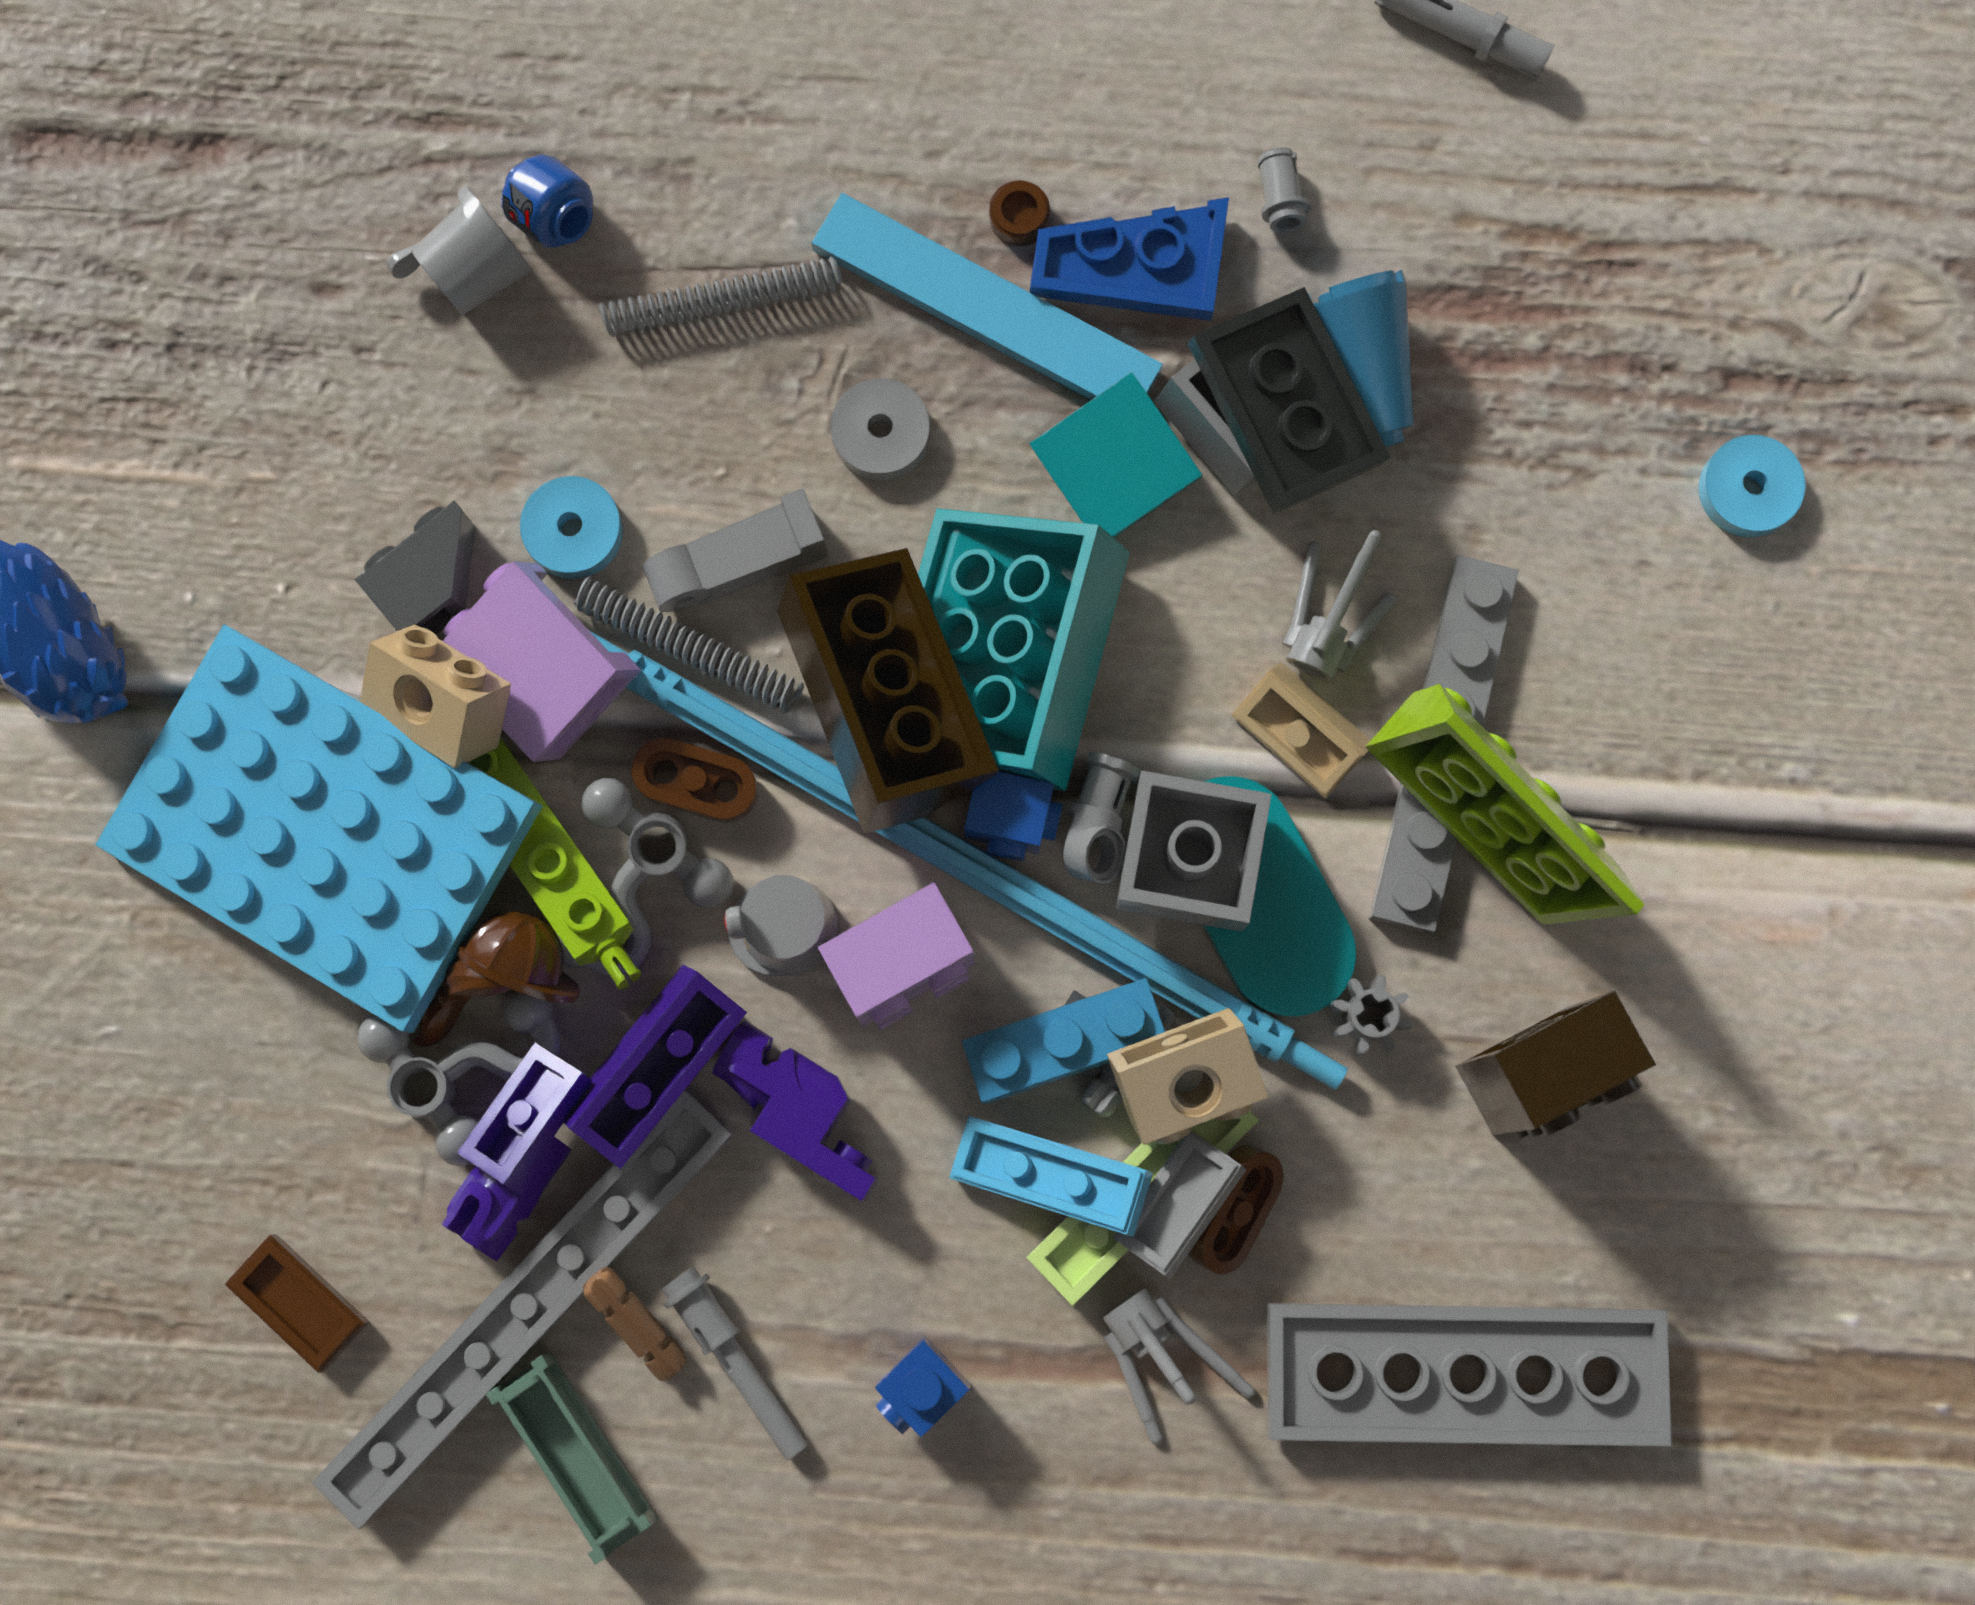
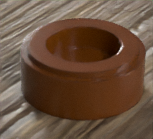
(1018, 212)

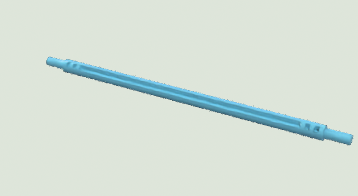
(977, 869)

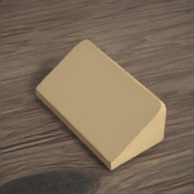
(1302, 729)

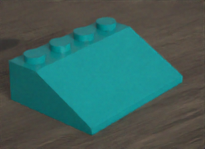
(1025, 626)

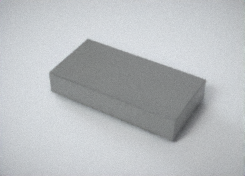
(1182, 1203)

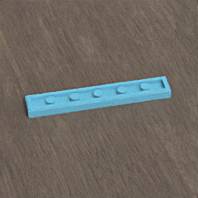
(978, 301)

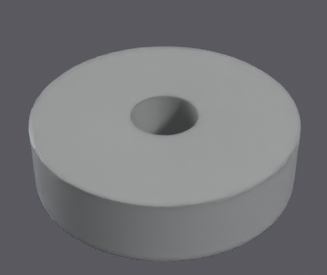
(880, 402)

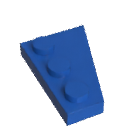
(1136, 264)

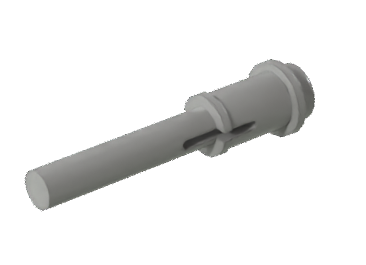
(716, 1333)

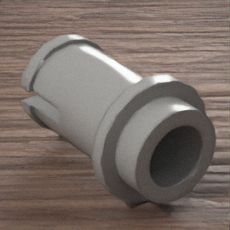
(1284, 205)

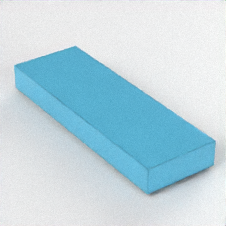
(1051, 1175)

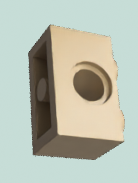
(435, 694)
(1151, 1068)

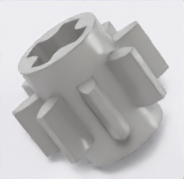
(1386, 1023)

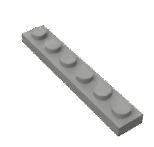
(1466, 661)

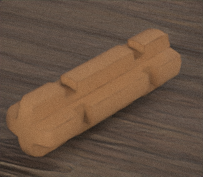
(634, 1324)

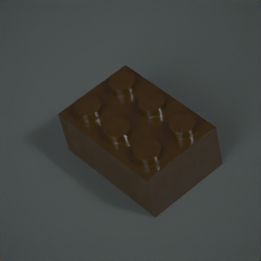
(1556, 1066)

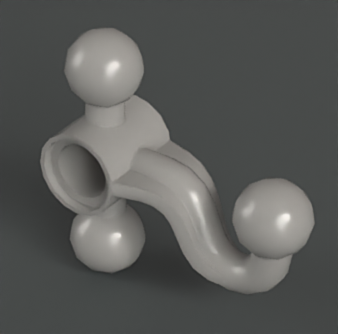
(705, 881)
(388, 1045)

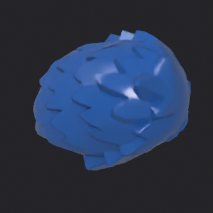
(53, 642)

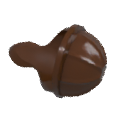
(499, 956)

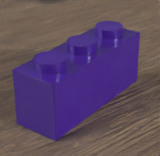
(653, 1064)

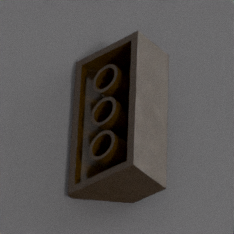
(885, 688)

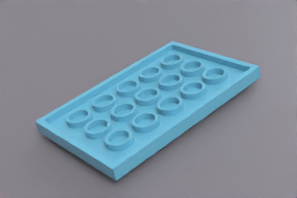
(318, 828)

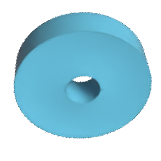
(1774, 470)
(566, 500)

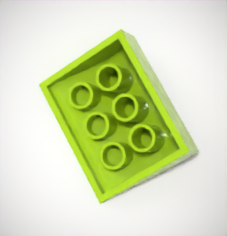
(1501, 811)

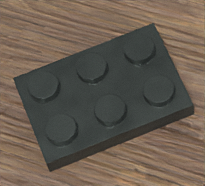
(1288, 400)

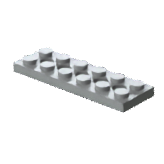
(1499, 1410)

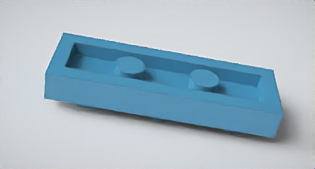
(1061, 1041)

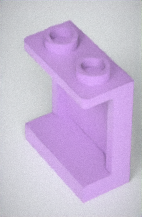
(550, 658)

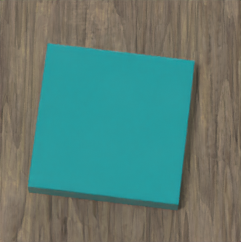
(1116, 458)

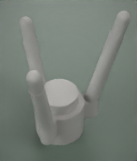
(1320, 646)
(1140, 1327)

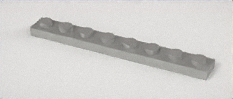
(520, 1312)

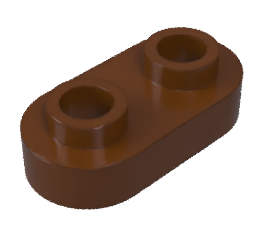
(696, 781)
(1242, 1215)

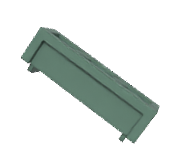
(575, 1455)

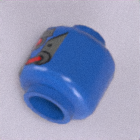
(547, 201)

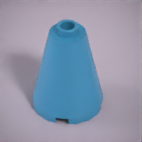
(1372, 338)

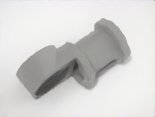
(1099, 816)

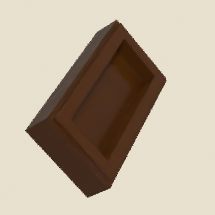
(297, 1303)

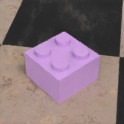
(899, 957)

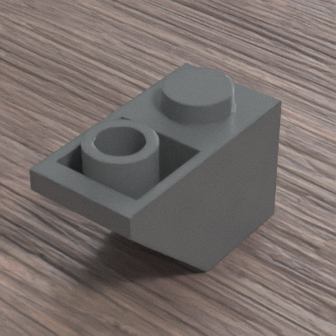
(426, 574)

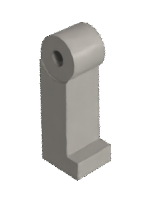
(737, 555)

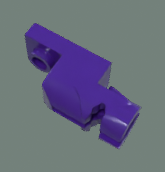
(799, 1107)
(515, 1151)

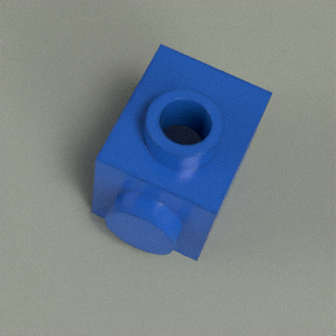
(1012, 815)
(920, 1389)

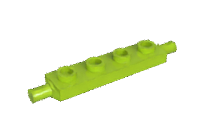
(564, 881)

